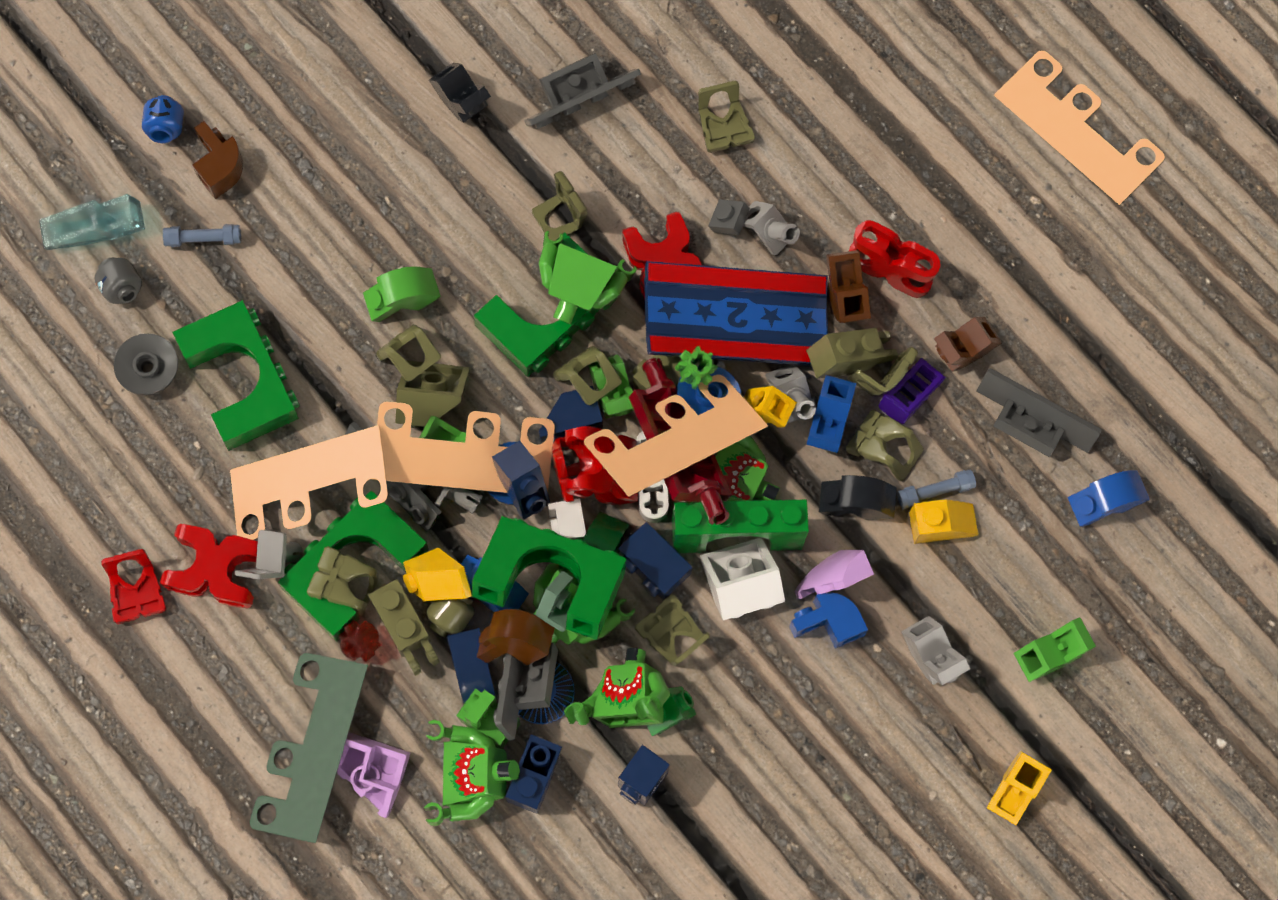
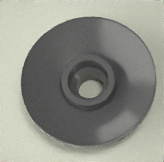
(137, 353)

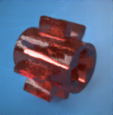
(359, 641)

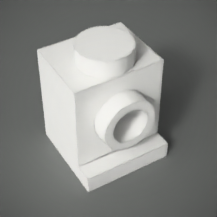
(568, 520)

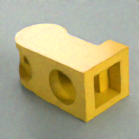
(771, 404)

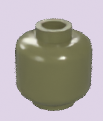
(450, 615)

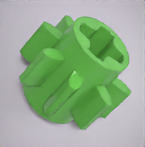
(701, 361)

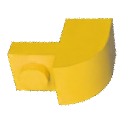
(1018, 787)

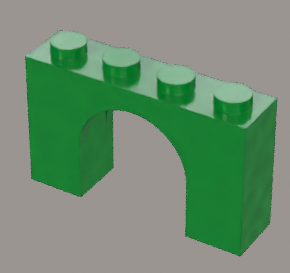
(236, 332)
(527, 343)
(777, 520)
(370, 525)
(520, 545)

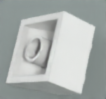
(743, 578)

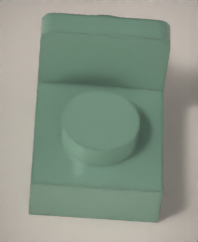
(555, 602)

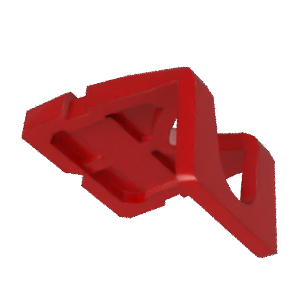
(560, 467)
(136, 599)

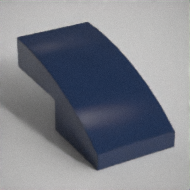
(469, 669)

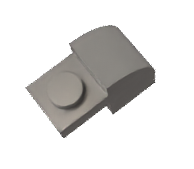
(933, 652)

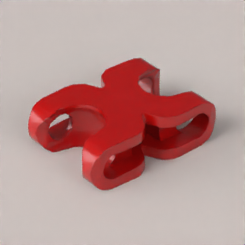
(671, 250)
(895, 259)
(592, 475)
(212, 566)

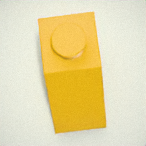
(942, 520)
(436, 577)

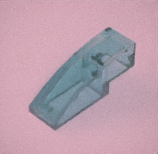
(92, 223)

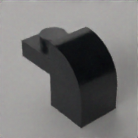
(459, 91)
(858, 495)

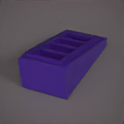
(900, 407)

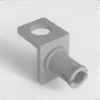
(771, 227)
(796, 388)
(463, 497)
(272, 556)

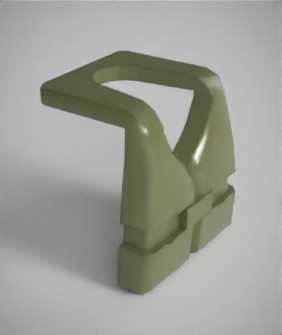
(724, 131)
(565, 194)
(406, 370)
(570, 372)
(892, 377)
(872, 440)
(333, 579)
(667, 623)

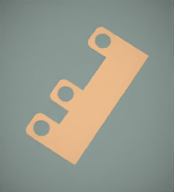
(1068, 133)
(684, 444)
(450, 462)
(297, 472)

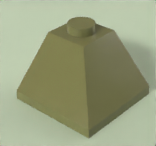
(431, 392)

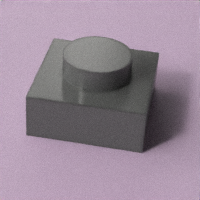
(729, 217)

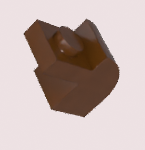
(222, 165)
(846, 289)
(967, 343)
(517, 634)

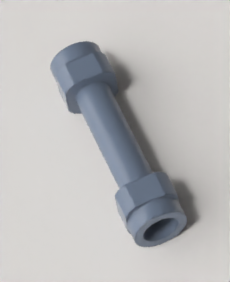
(174, 236)
(962, 481)

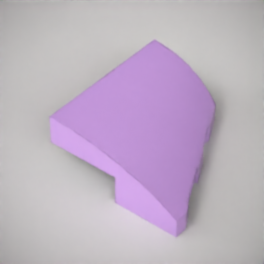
(835, 573)
(373, 770)

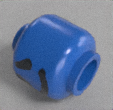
(162, 119)

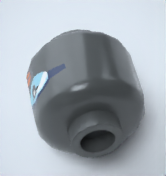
(118, 280)

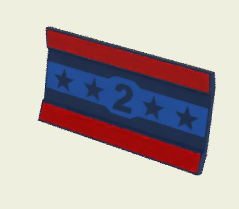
(734, 312)

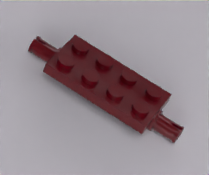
(698, 482)

